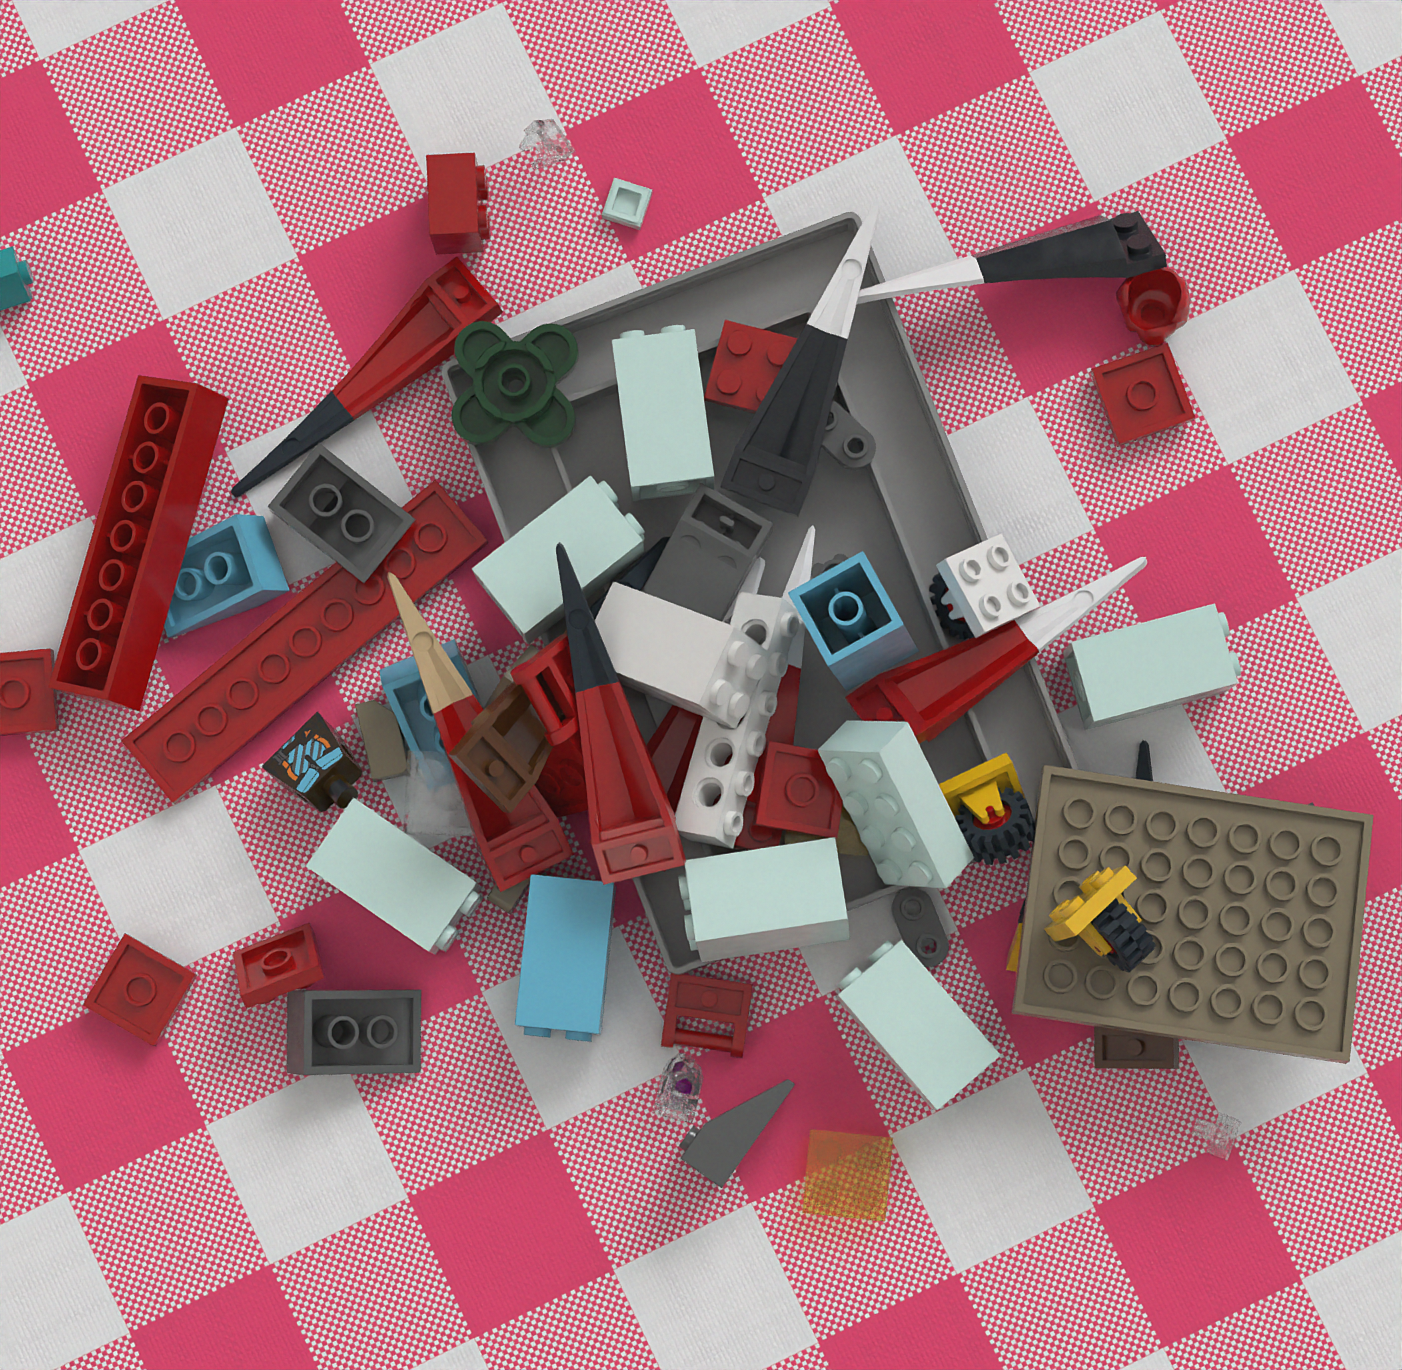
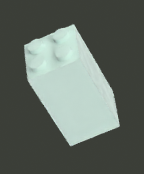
(663, 412)
(525, 572)
(1151, 666)
(395, 877)
(764, 900)
(916, 1024)

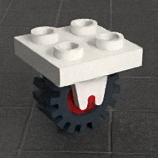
(981, 589)

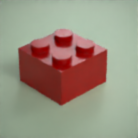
(455, 203)

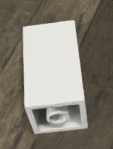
(680, 655)

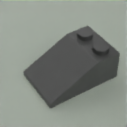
(341, 513)
(353, 1032)
(727, 1138)

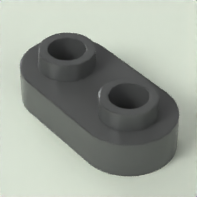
(842, 432)
(920, 927)

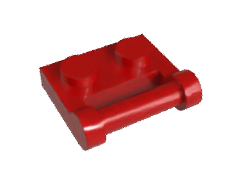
(556, 668)
(711, 1001)

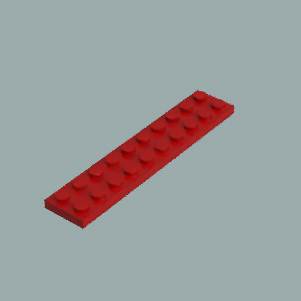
(298, 649)

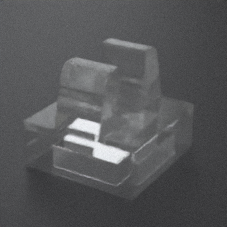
(548, 141)
(1220, 1135)

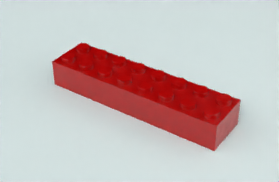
(138, 542)

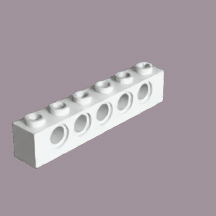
(707, 775)

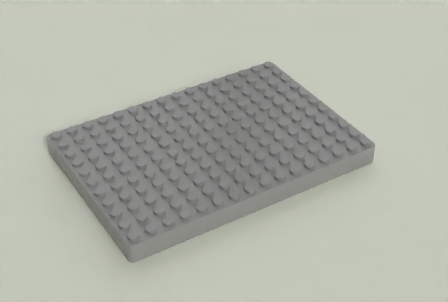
(899, 510)

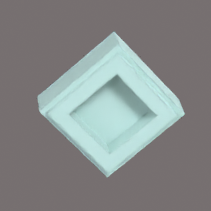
(627, 203)

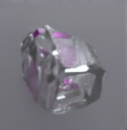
(679, 1088)

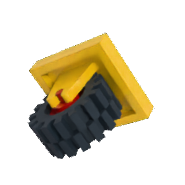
(991, 810)
(1104, 919)

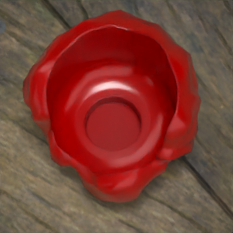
(1154, 304)

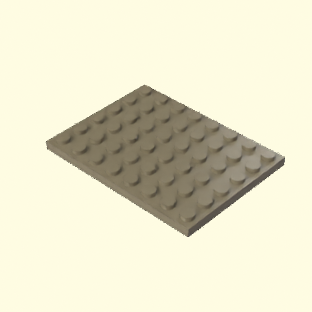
(1242, 897)

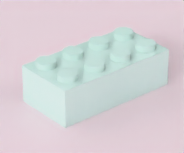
(896, 803)

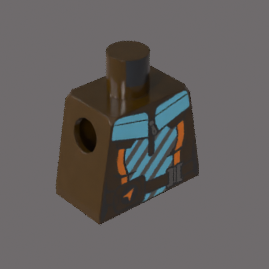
(316, 766)

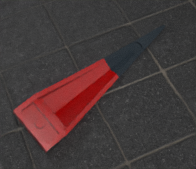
(406, 350)
(627, 803)

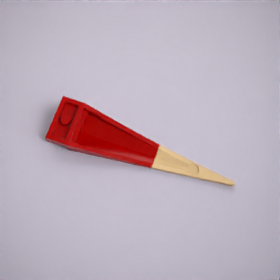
(511, 842)

